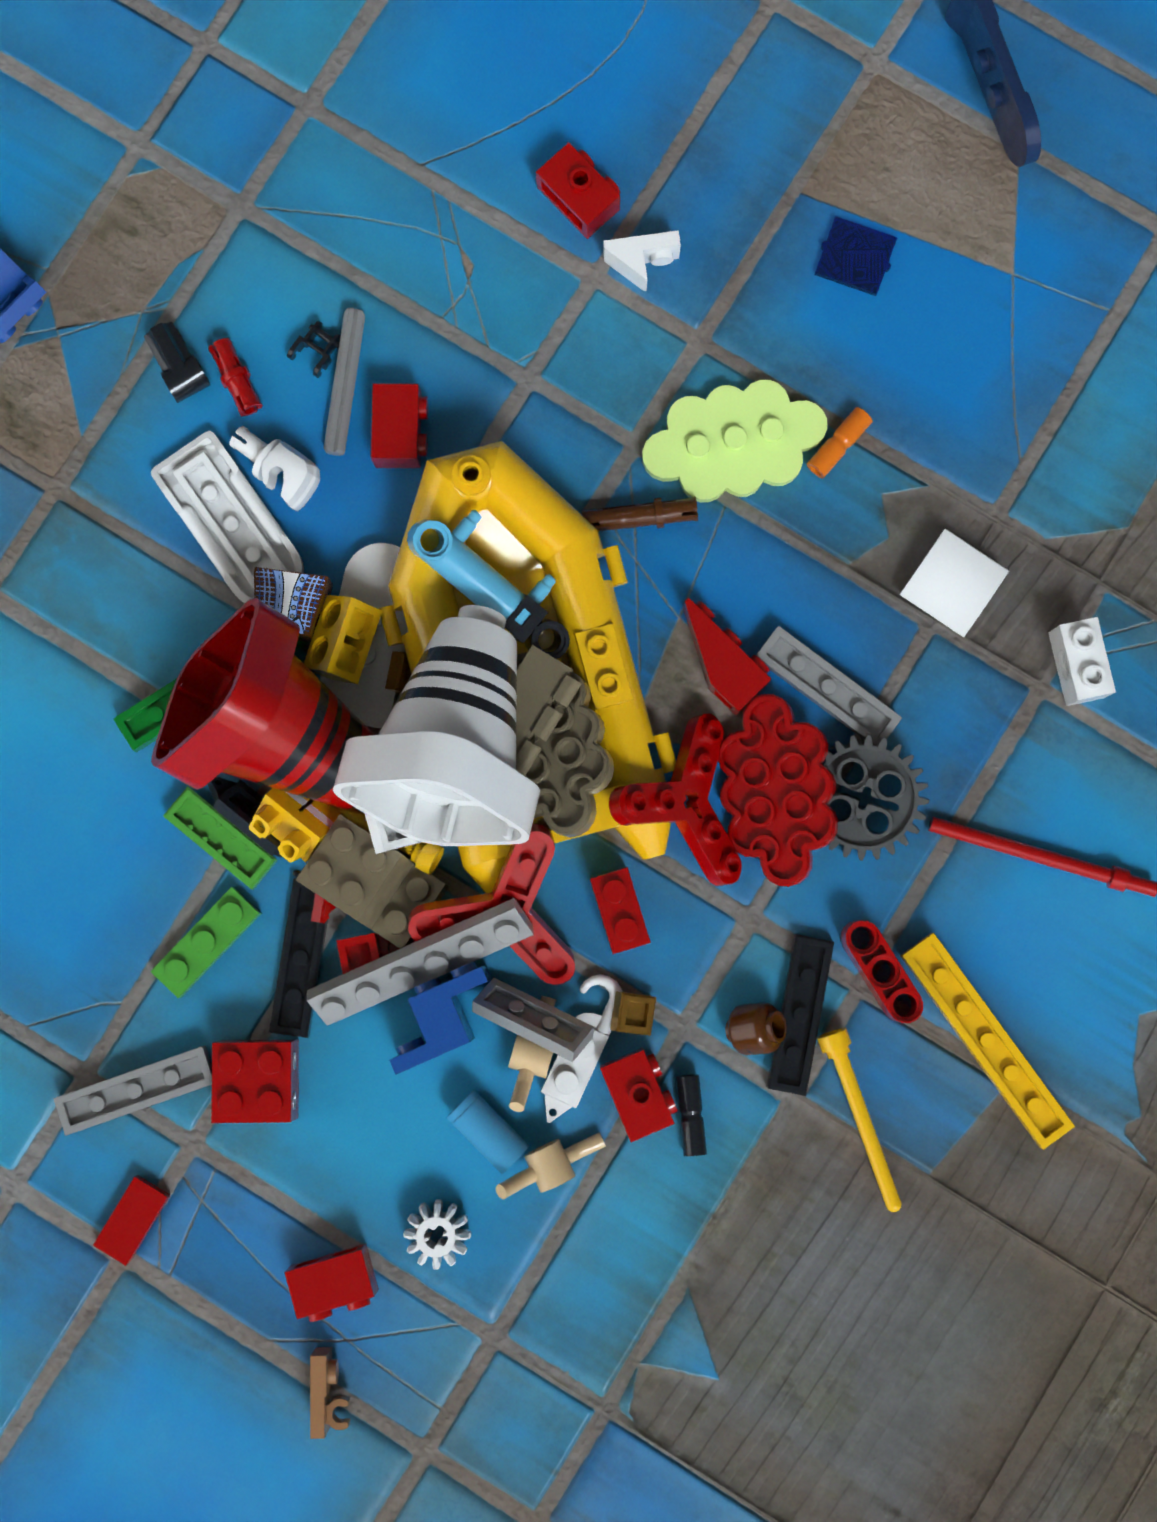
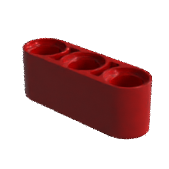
(898, 981)

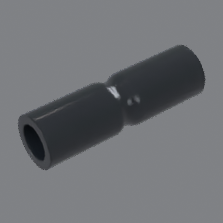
(691, 1121)

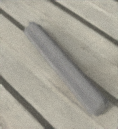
(344, 381)

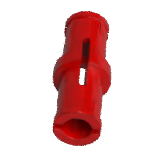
(235, 377)

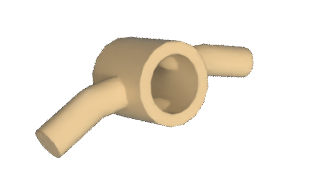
(530, 1061)
(549, 1165)

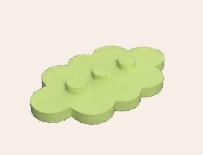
(734, 440)

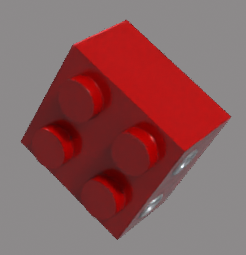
(255, 1081)

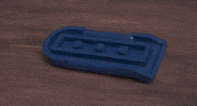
(994, 68)

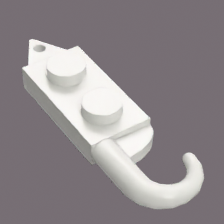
(569, 1079)

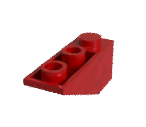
(726, 667)

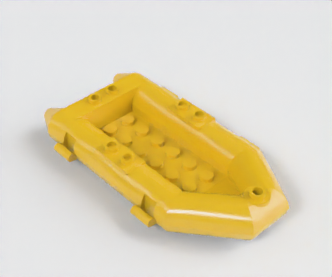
(524, 536)

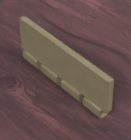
(539, 683)

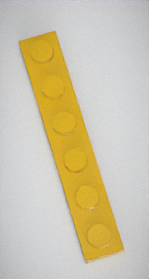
(987, 1041)

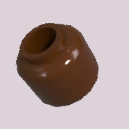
(756, 1028)

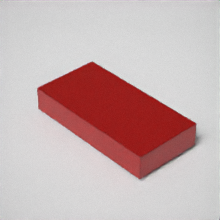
(131, 1220)

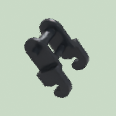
(300, 343)

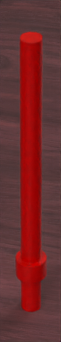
(1115, 877)

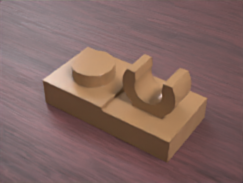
(324, 1373)

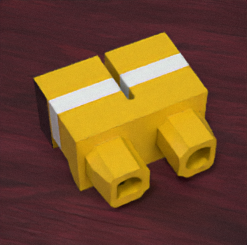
(294, 822)

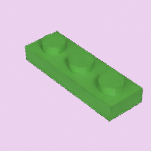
(206, 942)

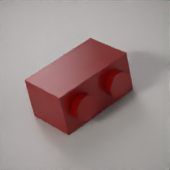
(397, 426)
(620, 910)
(332, 1282)

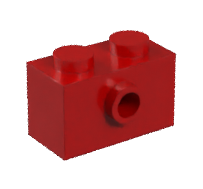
(578, 189)
(638, 1095)

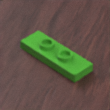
(220, 838)

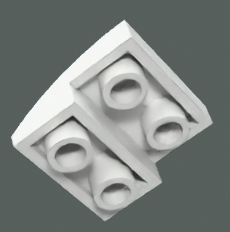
(954, 582)

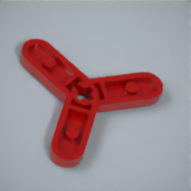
(665, 801)
(520, 880)

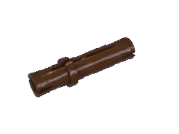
(643, 514)

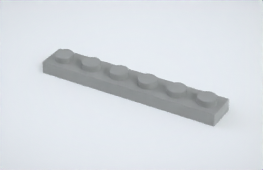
(420, 962)

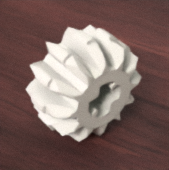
(442, 1247)

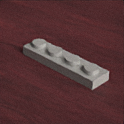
(827, 687)
(134, 1090)

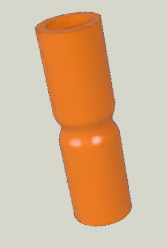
(842, 439)

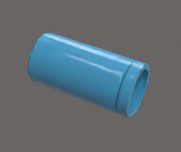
(488, 1132)

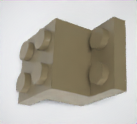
(367, 885)

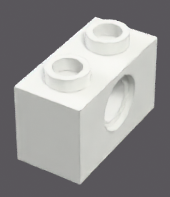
(1081, 661)

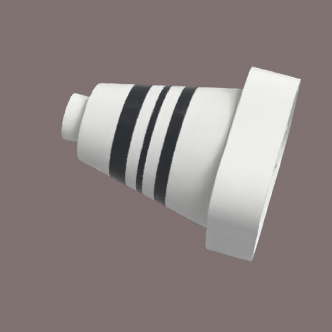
(449, 744)

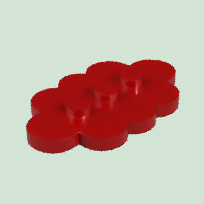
(778, 790)

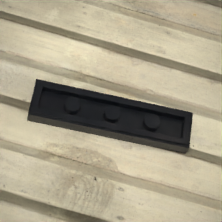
(298, 966)
(802, 1011)

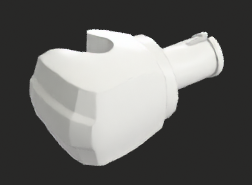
(300, 473)

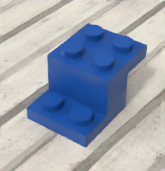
(18, 296)
(439, 1017)

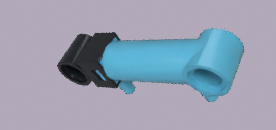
(488, 587)

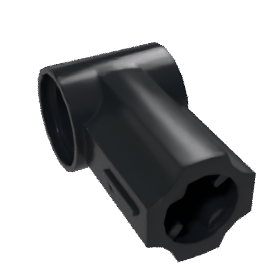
(179, 369)

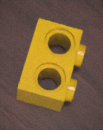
(342, 638)

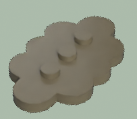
(571, 765)

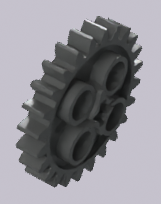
(876, 762)

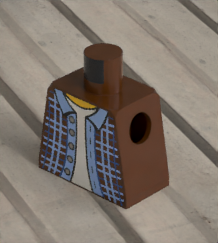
(294, 595)

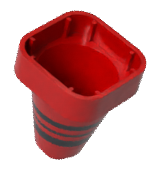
(255, 712)

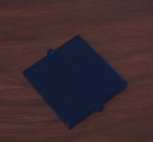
(855, 256)

